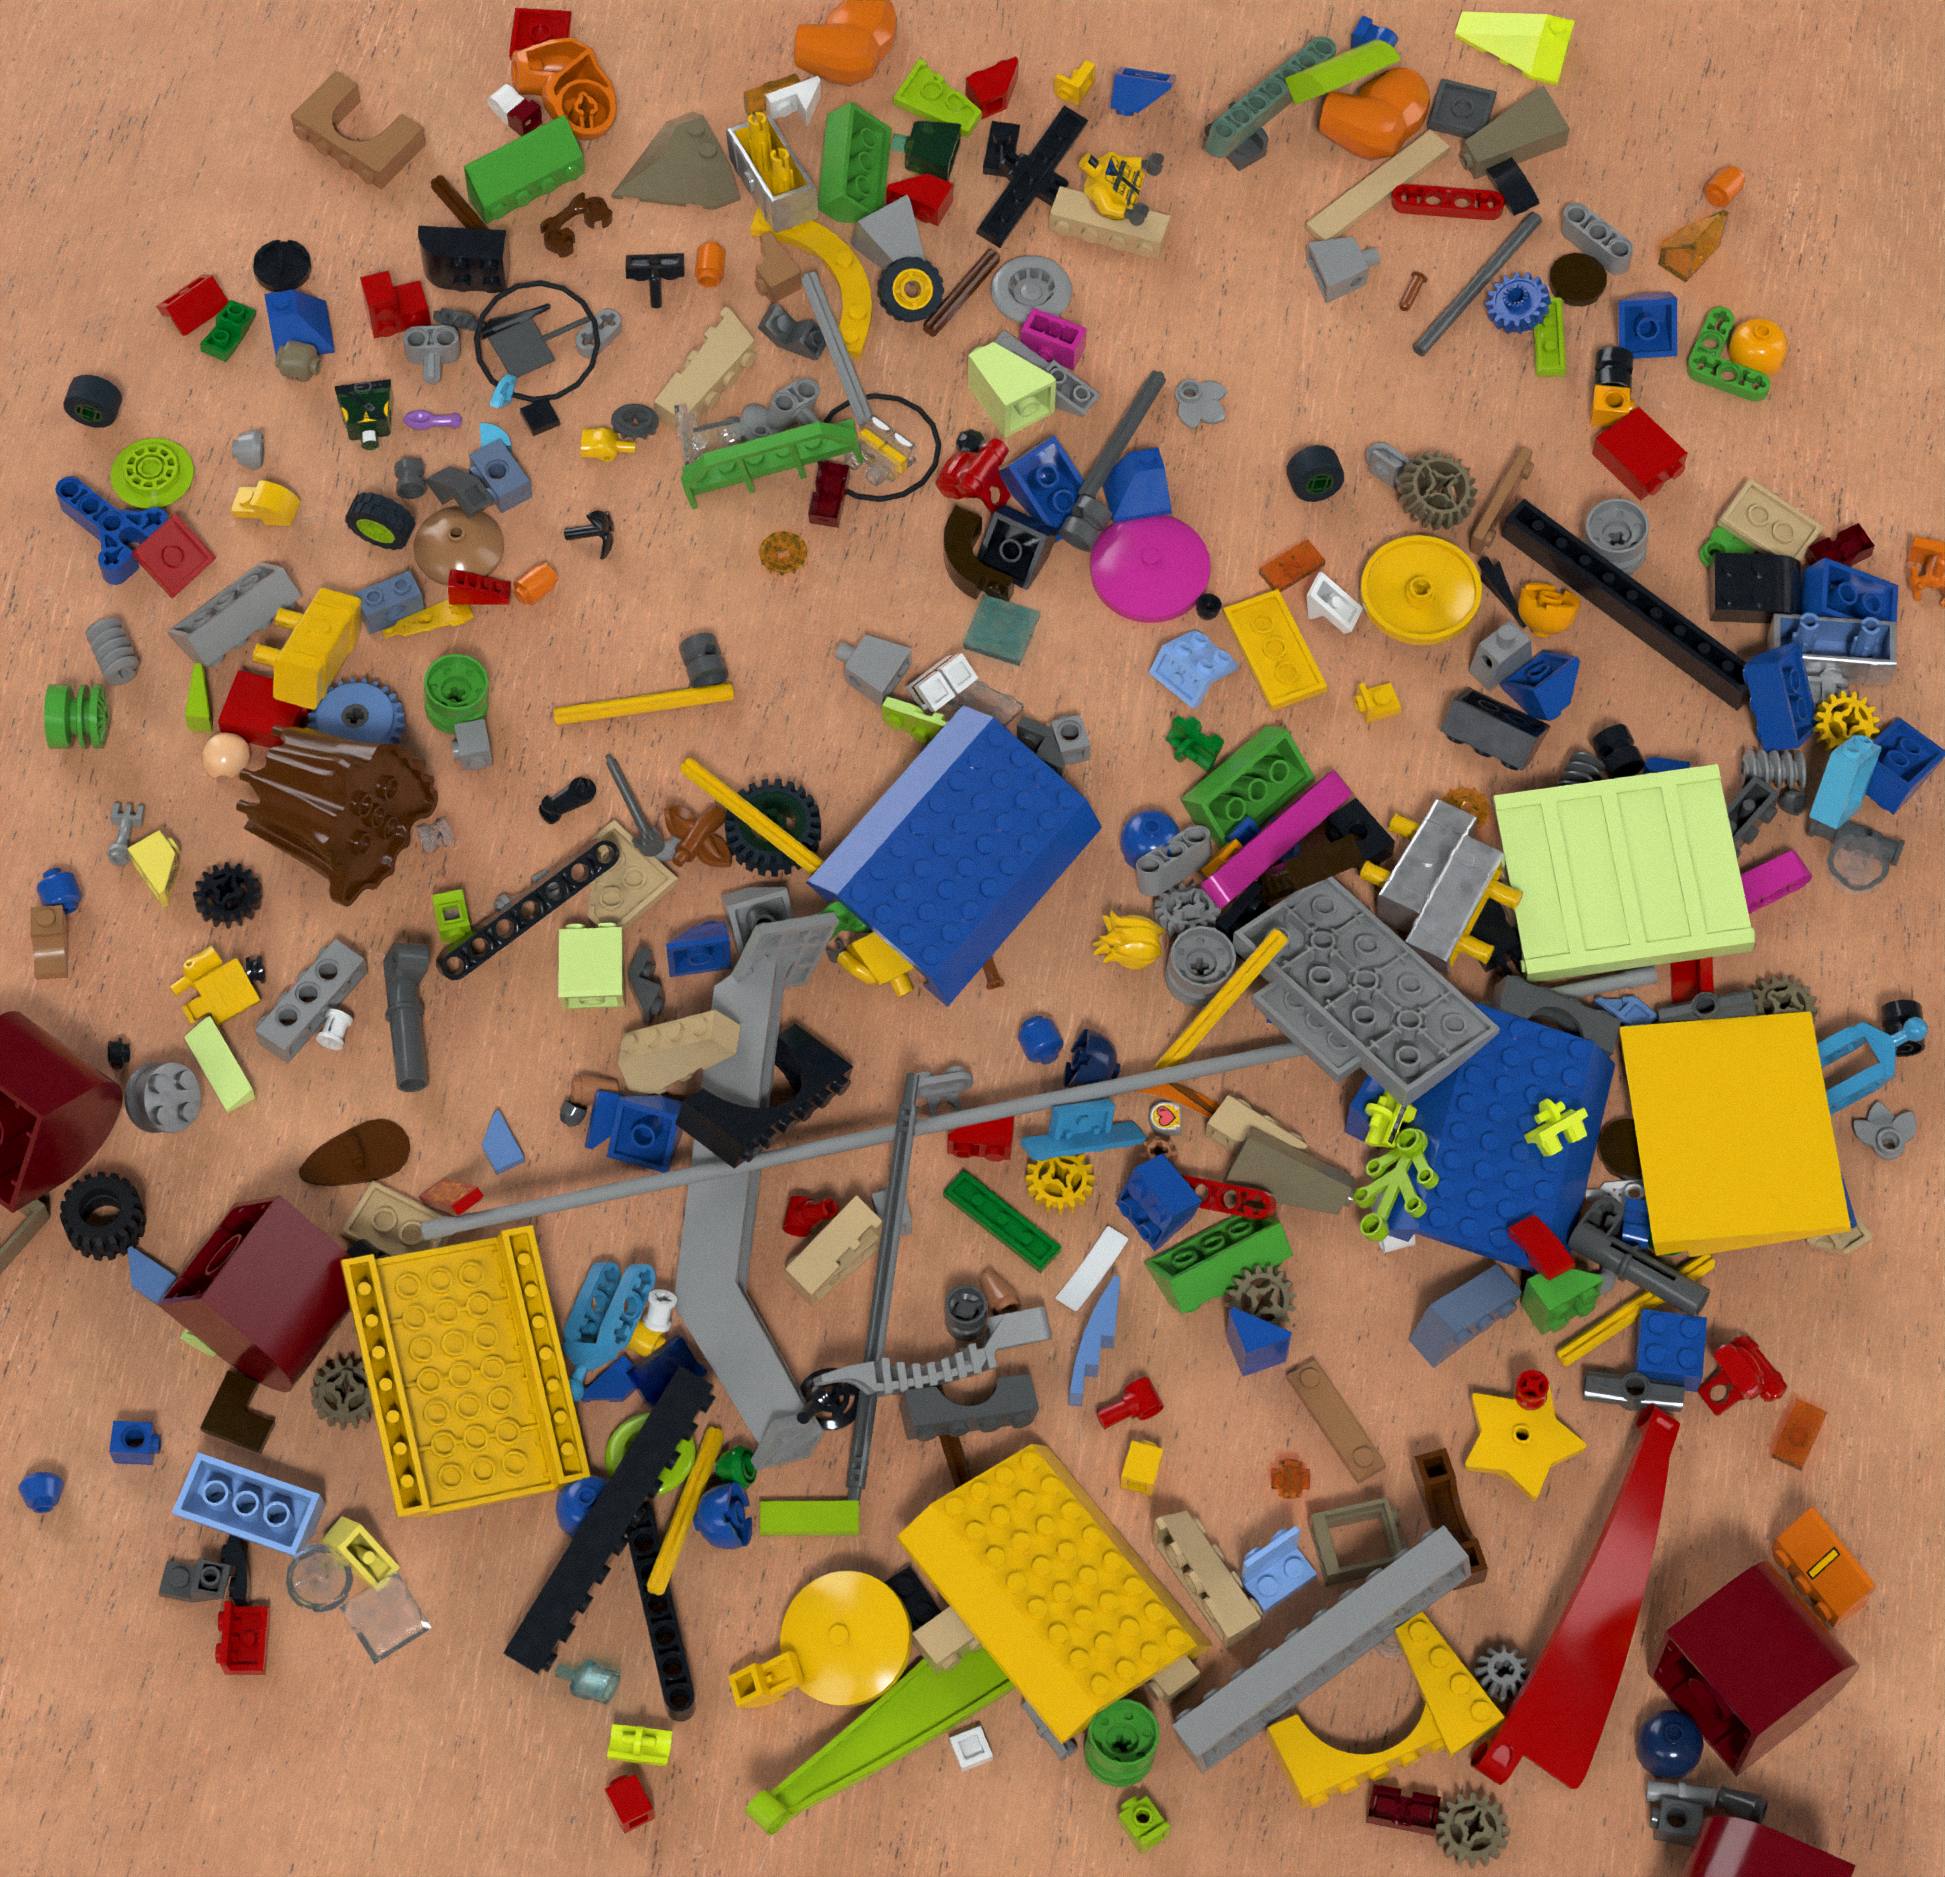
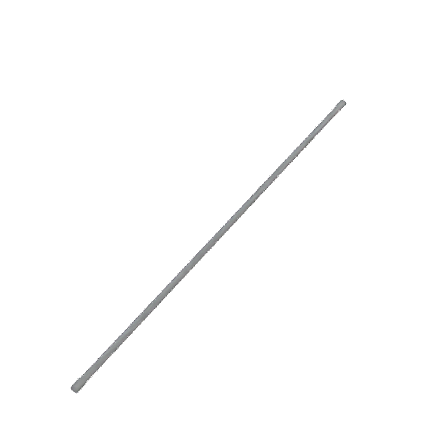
(449, 1225)

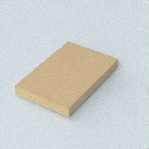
(1769, 522)
(390, 1222)

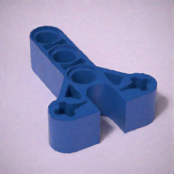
(132, 526)

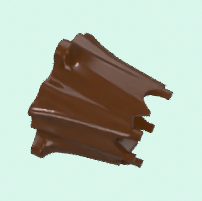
(339, 805)

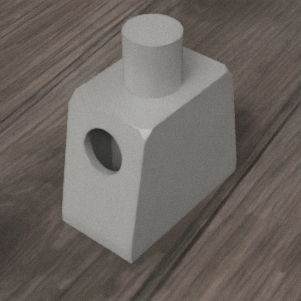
(1340, 266)
(1504, 651)
(874, 666)

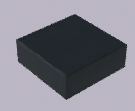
(539, 416)

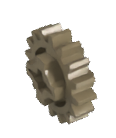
(1783, 994)
(1267, 1288)
(334, 1387)
(1484, 1836)

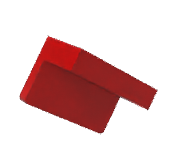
(194, 304)
(1691, 978)

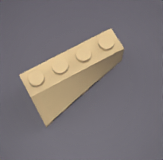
(708, 371)
(675, 1050)
(1205, 1577)

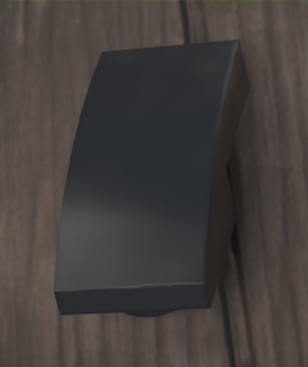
(1513, 186)
(241, 1581)

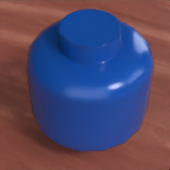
(59, 889)
(1040, 1040)

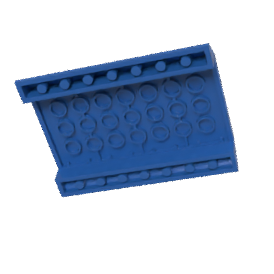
(959, 850)
(1479, 1144)

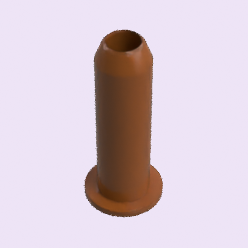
(1417, 280)
(992, 975)

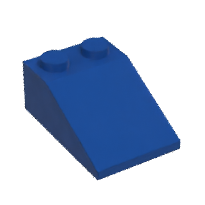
(1044, 482)
(1847, 593)
(1902, 765)

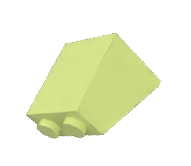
(1010, 388)
(591, 967)

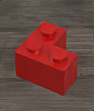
(393, 308)

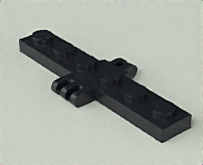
(1032, 177)

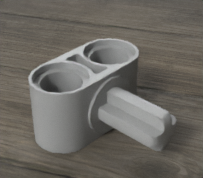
(432, 349)
(794, 404)

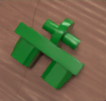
(1193, 744)

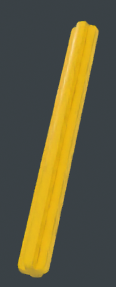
(643, 704)
(751, 815)
(1223, 1000)
(1626, 1315)
(685, 1511)

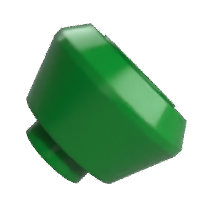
(736, 1466)

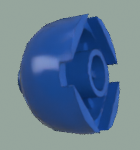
(1146, 832)
(576, 1502)
(722, 1516)

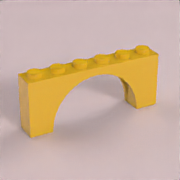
(1321, 1771)

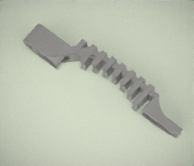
(1004, 1332)

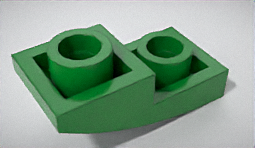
(230, 329)

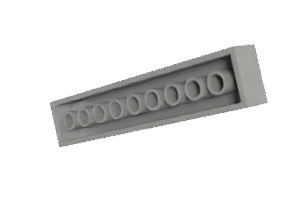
(1321, 1648)

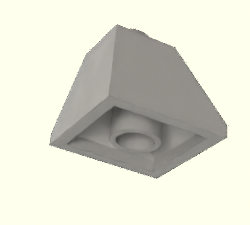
(752, 907)

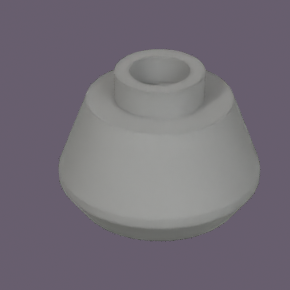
(249, 449)

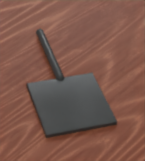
(524, 348)

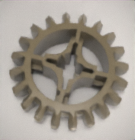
(1427, 470)

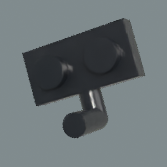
(654, 268)
(915, 1597)

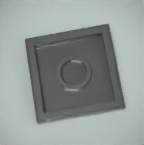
(1461, 109)

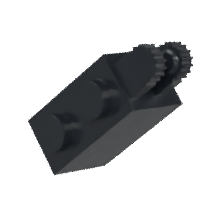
(1494, 930)

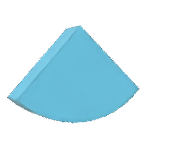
(504, 391)
(491, 433)

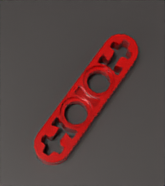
(1447, 207)
(1216, 1194)

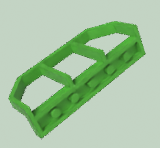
(769, 456)

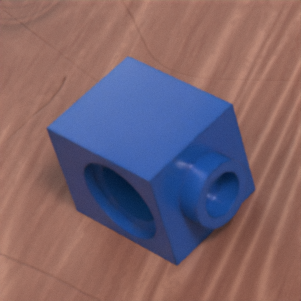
(124, 1433)

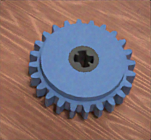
(360, 713)

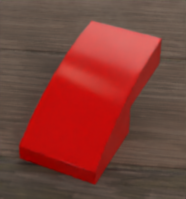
(1543, 1248)

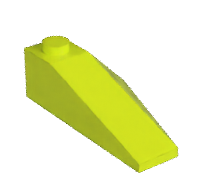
(1527, 41)

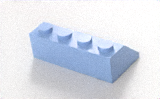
(249, 1505)

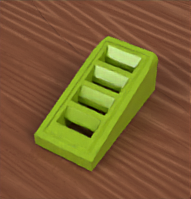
(198, 707)

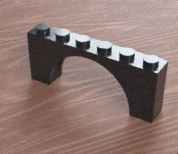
(739, 1131)

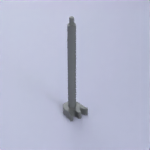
(652, 842)

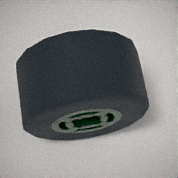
(92, 401)
(1315, 473)

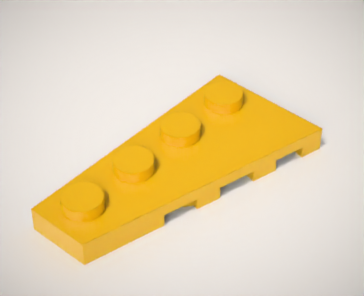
(1452, 1694)

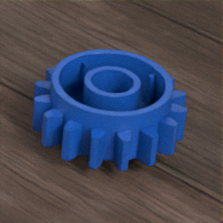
(1518, 303)

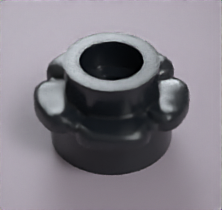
(118, 1053)

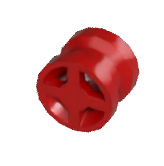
(1534, 1382)

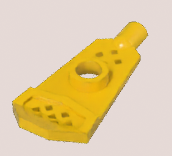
(437, 616)

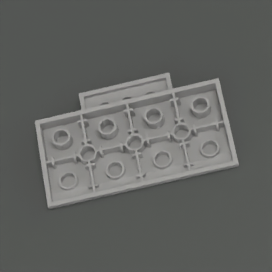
(1361, 994)

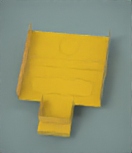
(223, 994)

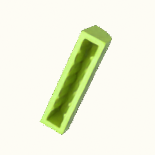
(1341, 70)

